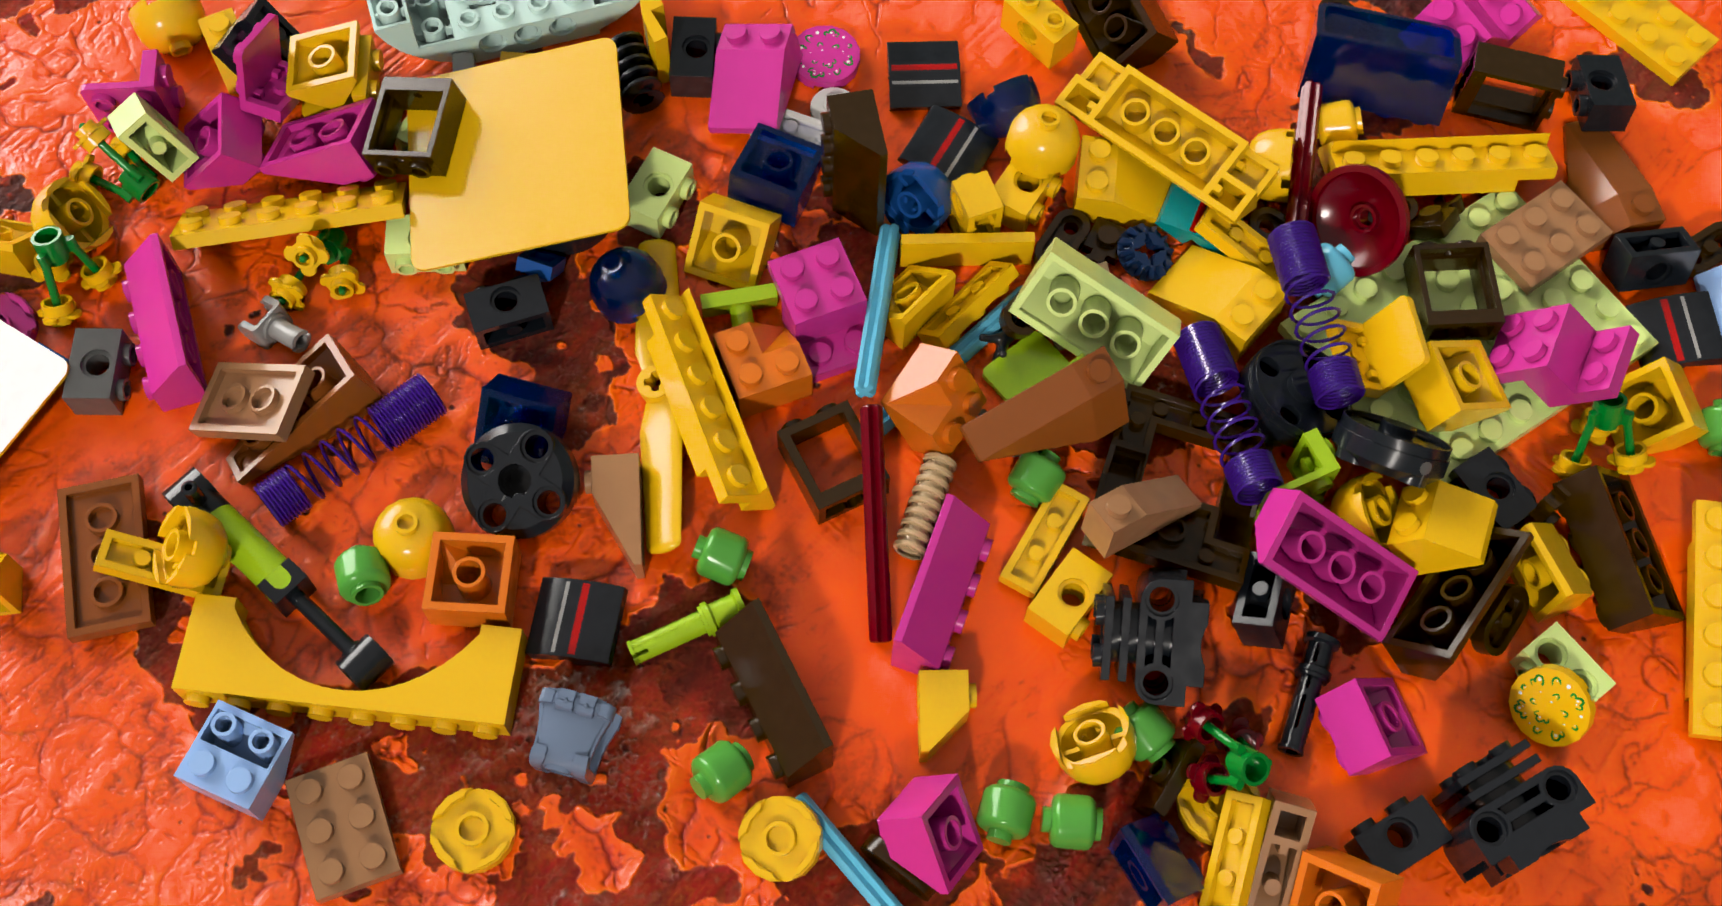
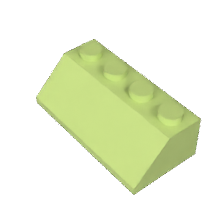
(1091, 308)

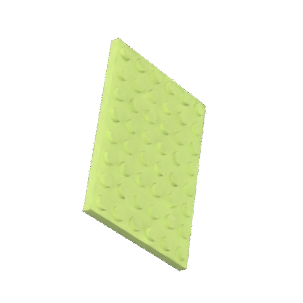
(1455, 291)

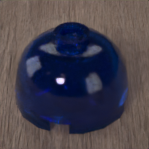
(996, 111)
(622, 282)

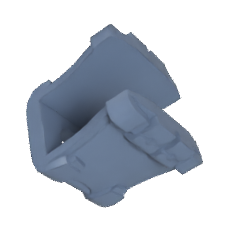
(572, 733)

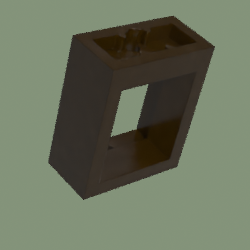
(414, 94)
(1504, 105)
(1471, 324)
(841, 497)

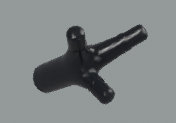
(1001, 341)

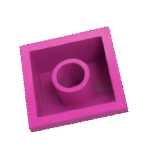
(226, 145)
(1369, 725)
(932, 831)

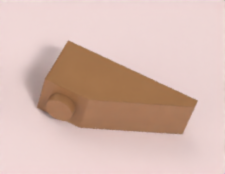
(618, 497)
(1136, 512)
(1282, 846)

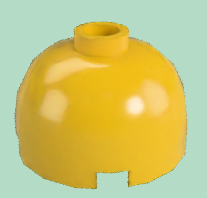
(168, 25)
(1043, 141)
(1276, 147)
(74, 209)
(1367, 506)
(405, 535)
(192, 548)
(1088, 745)

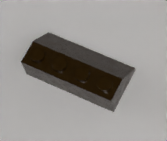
(1123, 29)
(854, 159)
(1618, 552)
(1451, 606)
(774, 696)

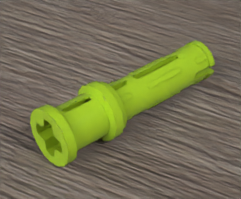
(705, 620)

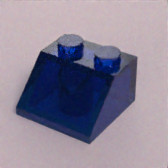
(776, 173)
(520, 401)
(1155, 863)

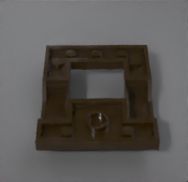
(1213, 538)

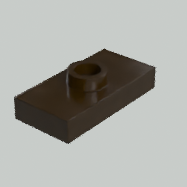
(1167, 778)

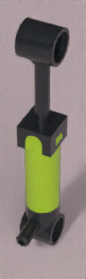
(279, 578)

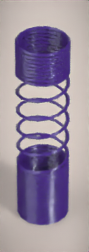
(1303, 272)
(1211, 373)
(398, 418)

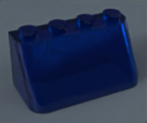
(1383, 62)

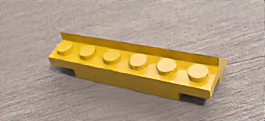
(1169, 136)
(1449, 163)
(703, 402)
(1704, 622)

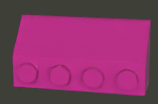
(164, 326)
(1332, 561)
(941, 589)

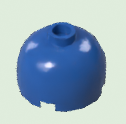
(917, 198)

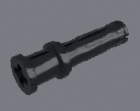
(1308, 673)

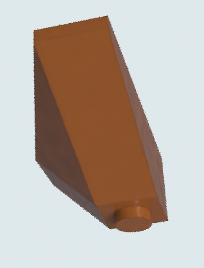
(1609, 182)
(333, 399)
(1060, 411)

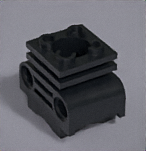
(1153, 635)
(1510, 817)

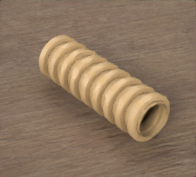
(924, 505)

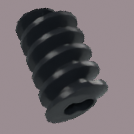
(637, 75)

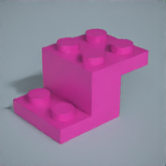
(1483, 21)
(822, 306)
(1562, 355)

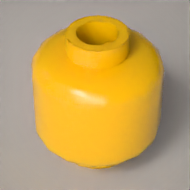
(1339, 122)

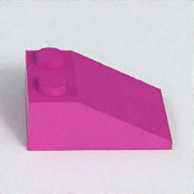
(753, 76)
(324, 146)

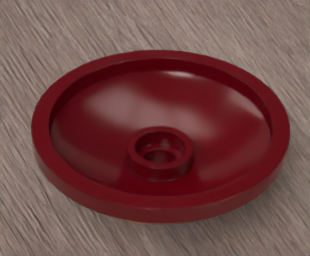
(1341, 210)

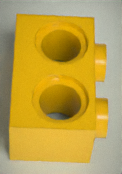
(975, 204)

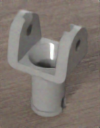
(275, 327)

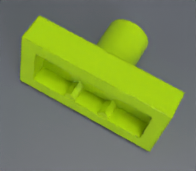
(739, 302)

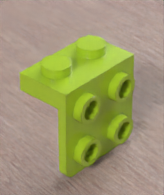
(1024, 366)
(1312, 467)

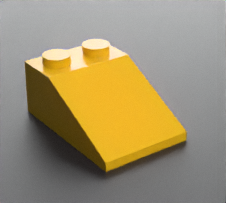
(1116, 185)
(1220, 291)

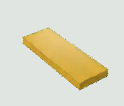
(966, 248)

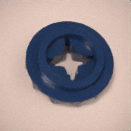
(1137, 263)

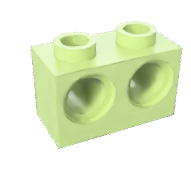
(1566, 652)

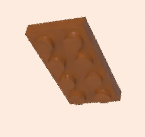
(94, 601)

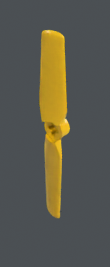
(659, 432)

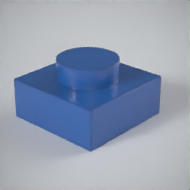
(544, 263)

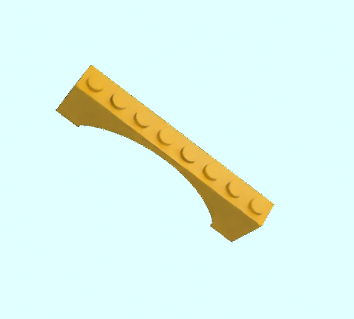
(467, 693)

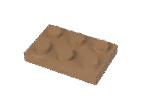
(1544, 237)
(252, 401)
(343, 827)

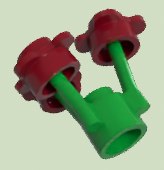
(1242, 748)

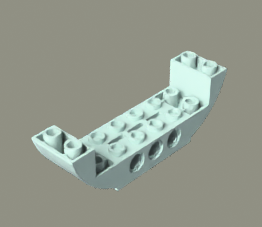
(487, 27)

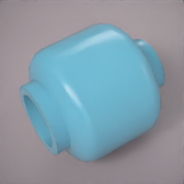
(1339, 266)

